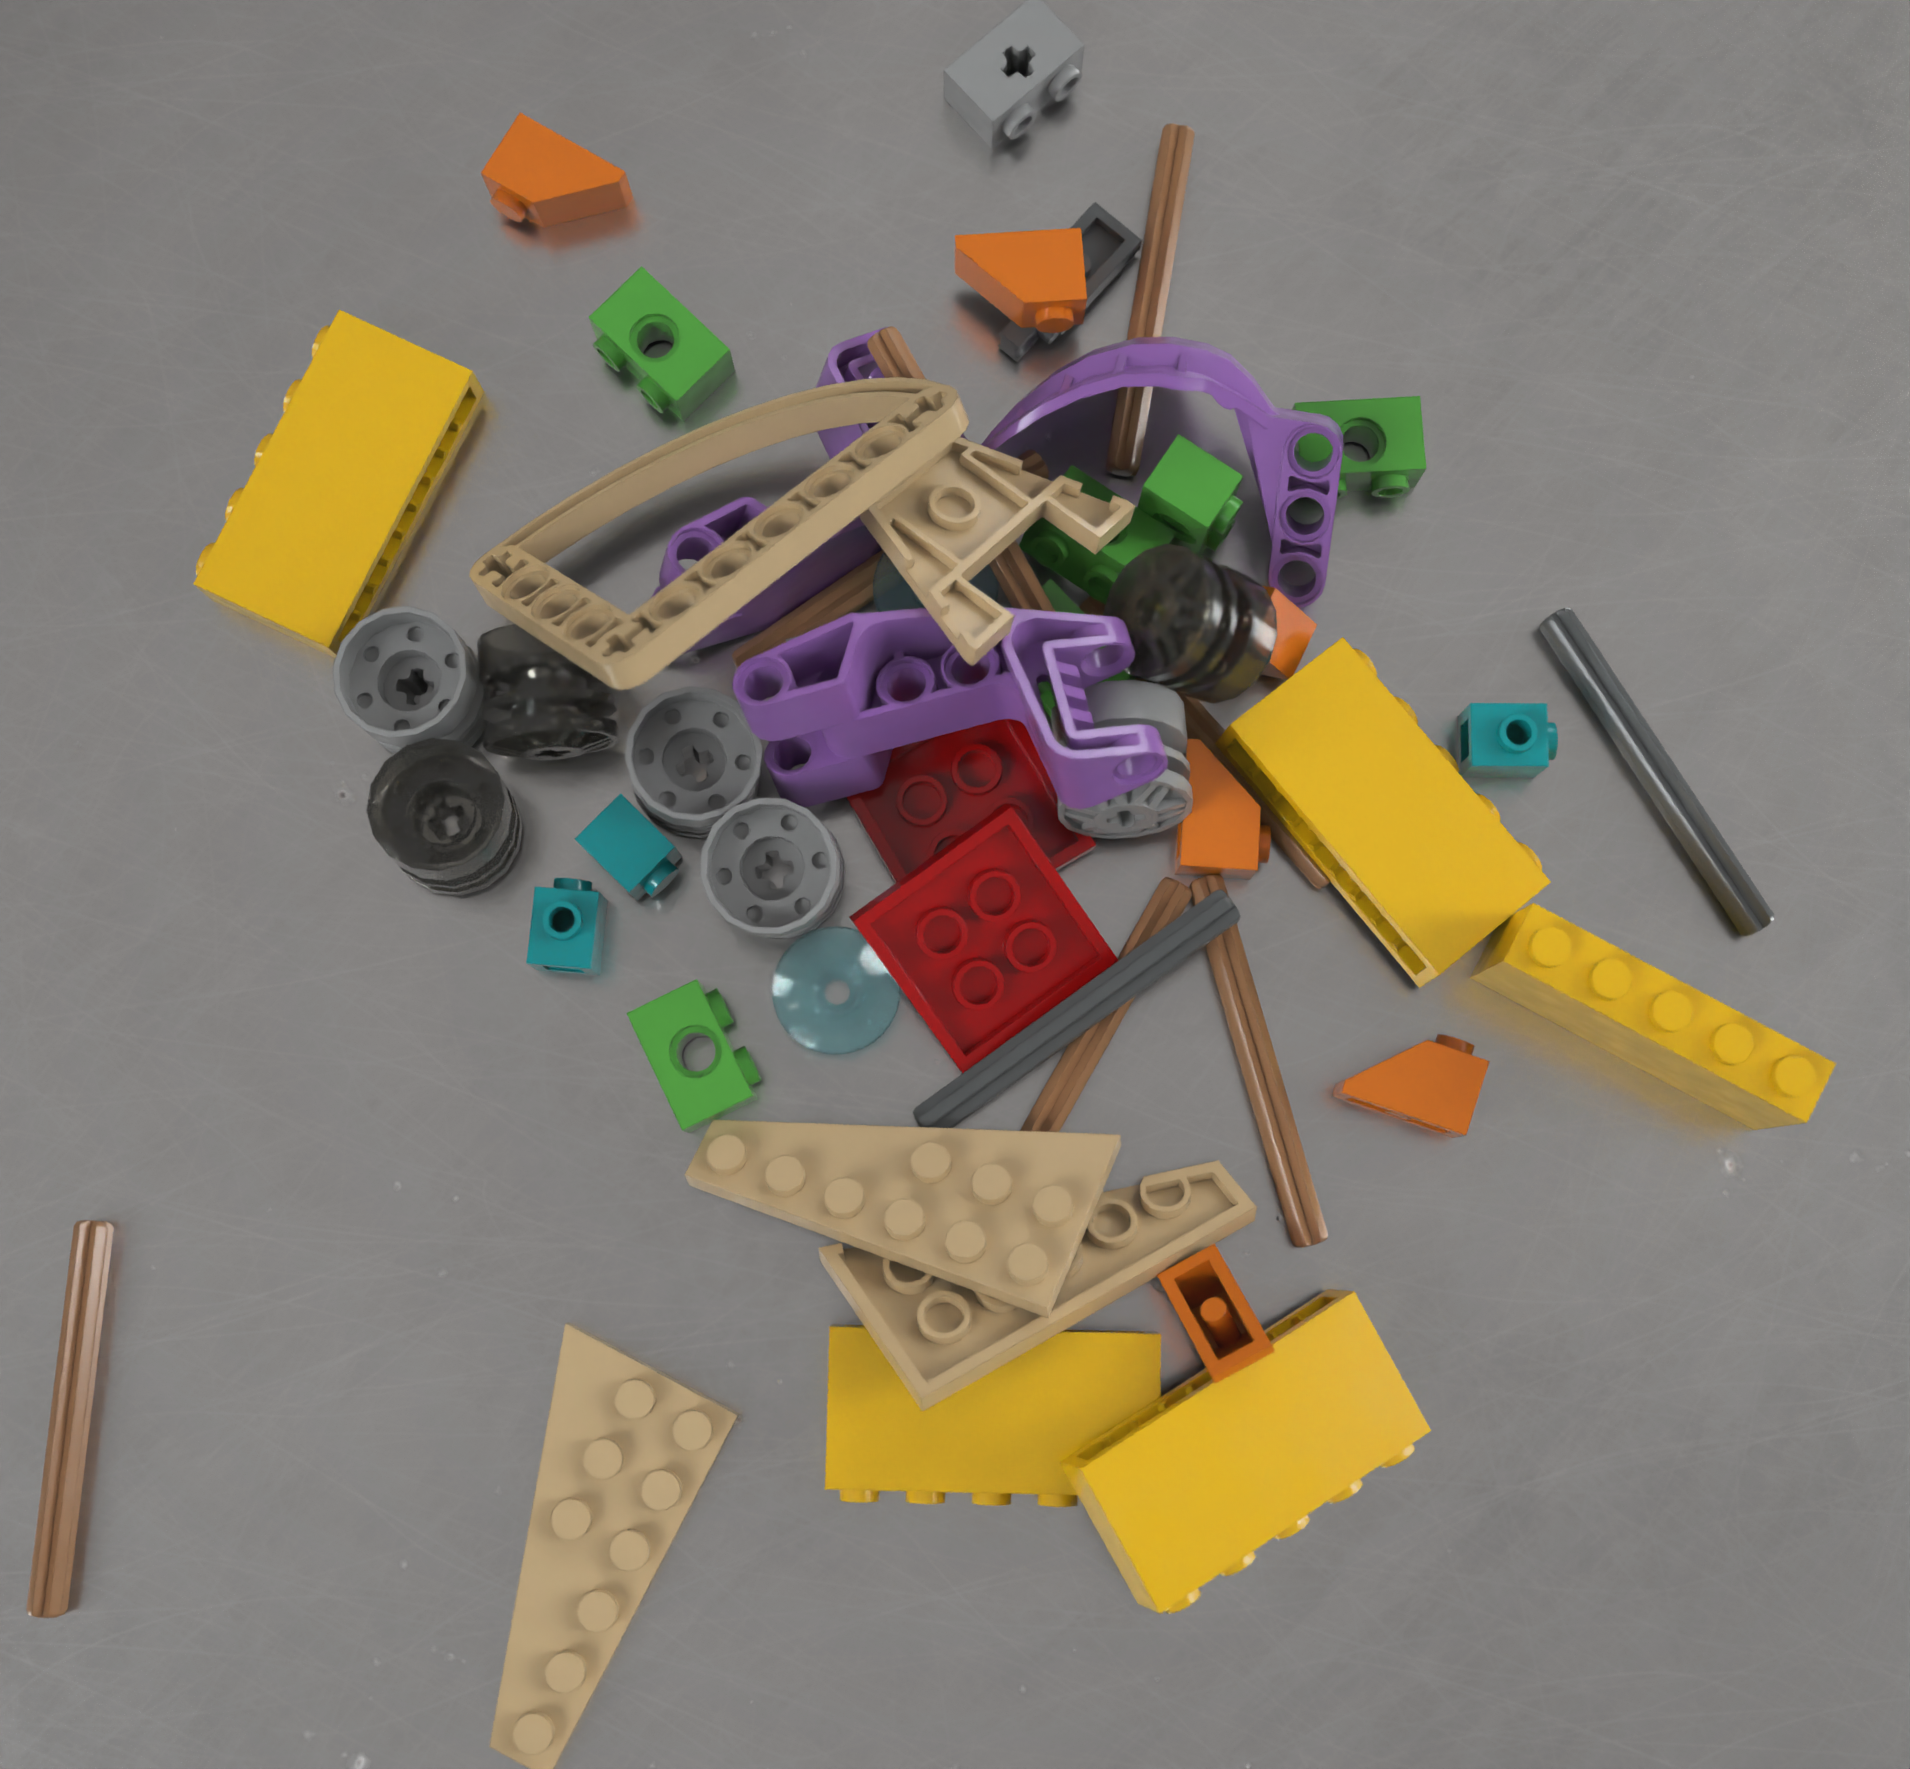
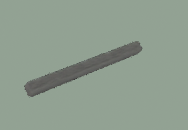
(1657, 772)
(1079, 1012)

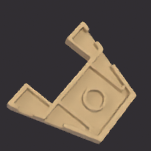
(961, 516)

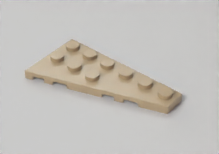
(951, 1202)
(952, 1336)
(608, 1500)

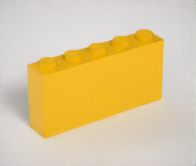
(339, 483)
(1383, 811)
(1652, 1020)
(991, 1435)
(1246, 1459)

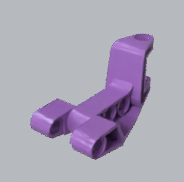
(825, 565)
(898, 680)

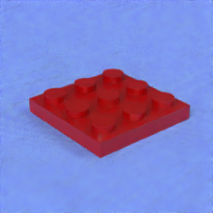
(952, 784)
(984, 937)

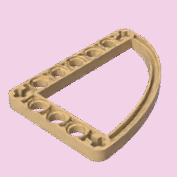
(628, 649)

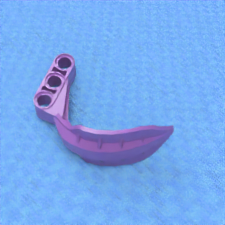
(1267, 432)

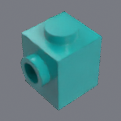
(1505, 740)
(631, 849)
(567, 928)

